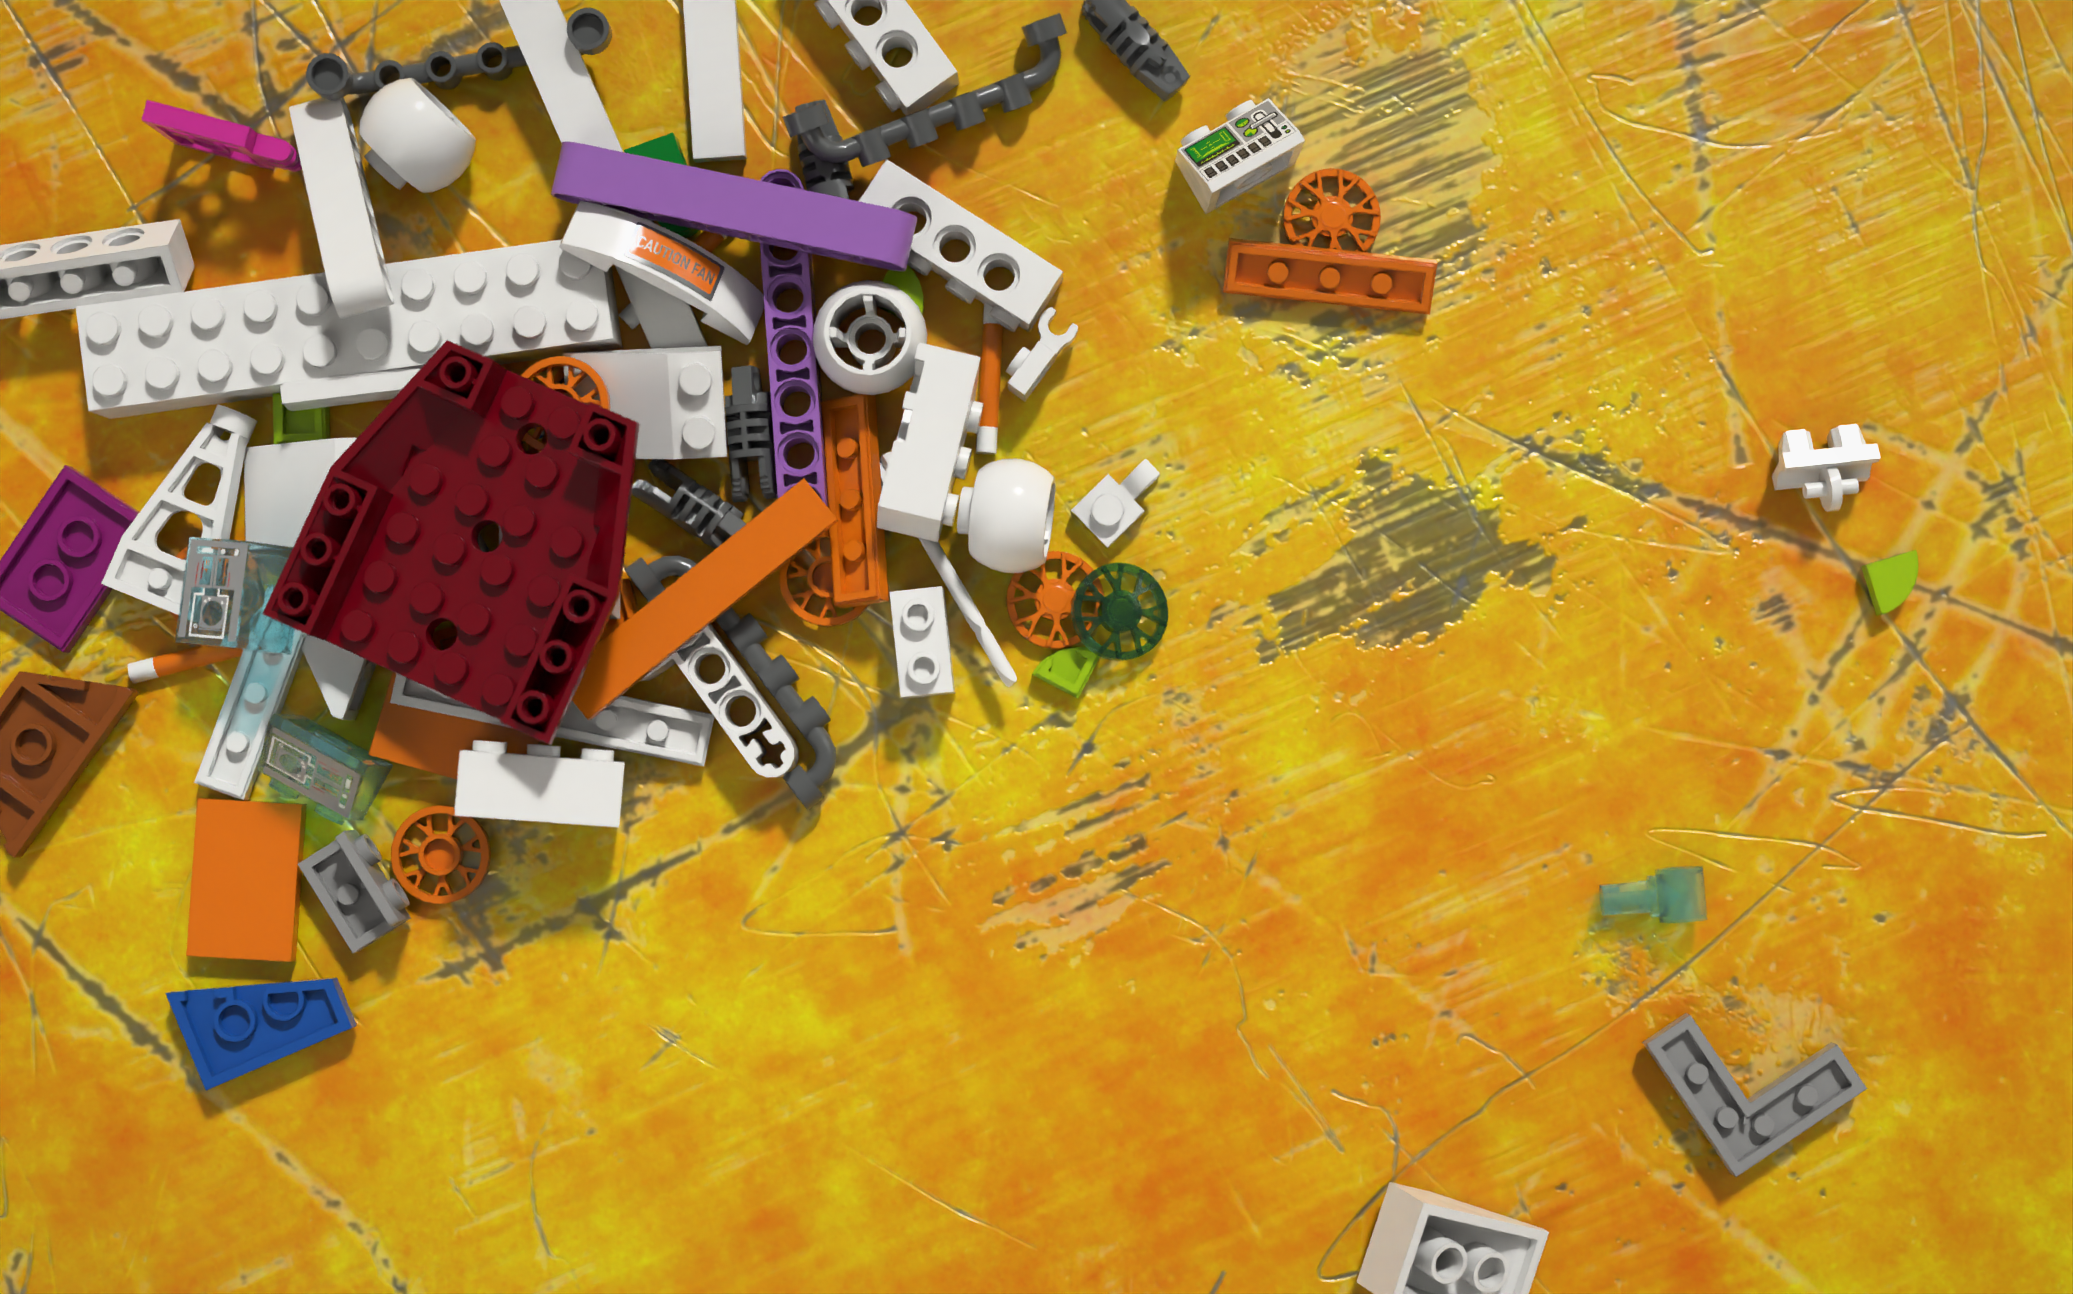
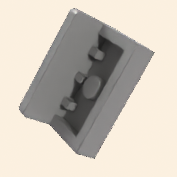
(356, 889)

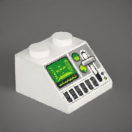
(1238, 153)

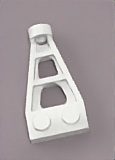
(138, 563)

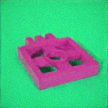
(220, 137)

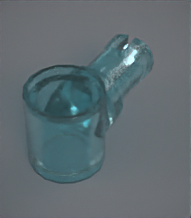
(1670, 894)

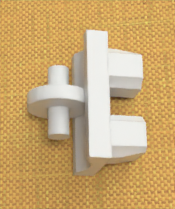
(1825, 471)

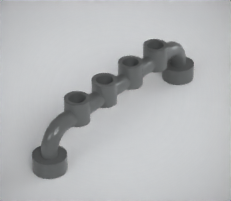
(334, 78)
(920, 126)
(775, 675)

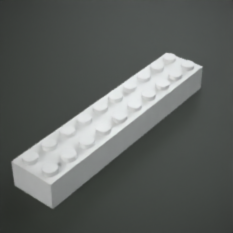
(276, 331)

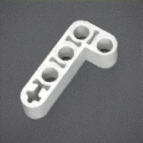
(724, 692)

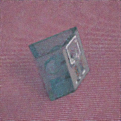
(226, 594)
(322, 767)

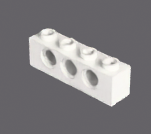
(908, 87)
(989, 248)
(93, 268)

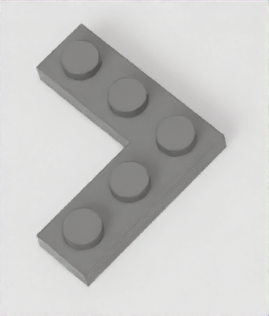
(1754, 1127)

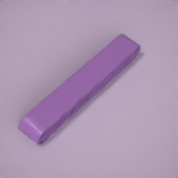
(735, 206)
(787, 378)

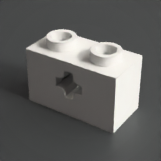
(922, 642)

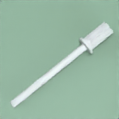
(963, 600)

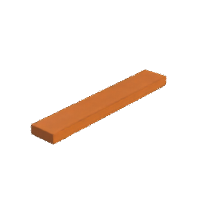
(702, 596)

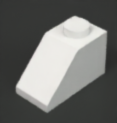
(340, 676)

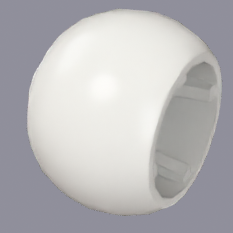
(415, 137)
(828, 337)
(1008, 515)

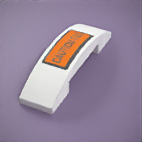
(669, 263)

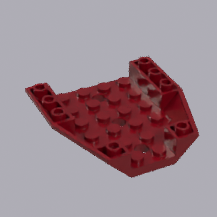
(400, 552)

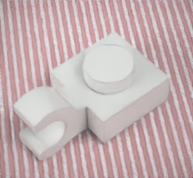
(1031, 366)
(1112, 507)

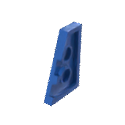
(257, 1024)

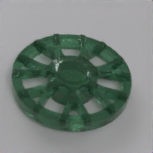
(1119, 611)

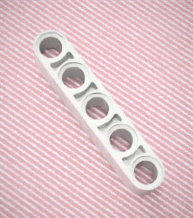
(341, 207)

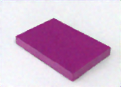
(60, 559)

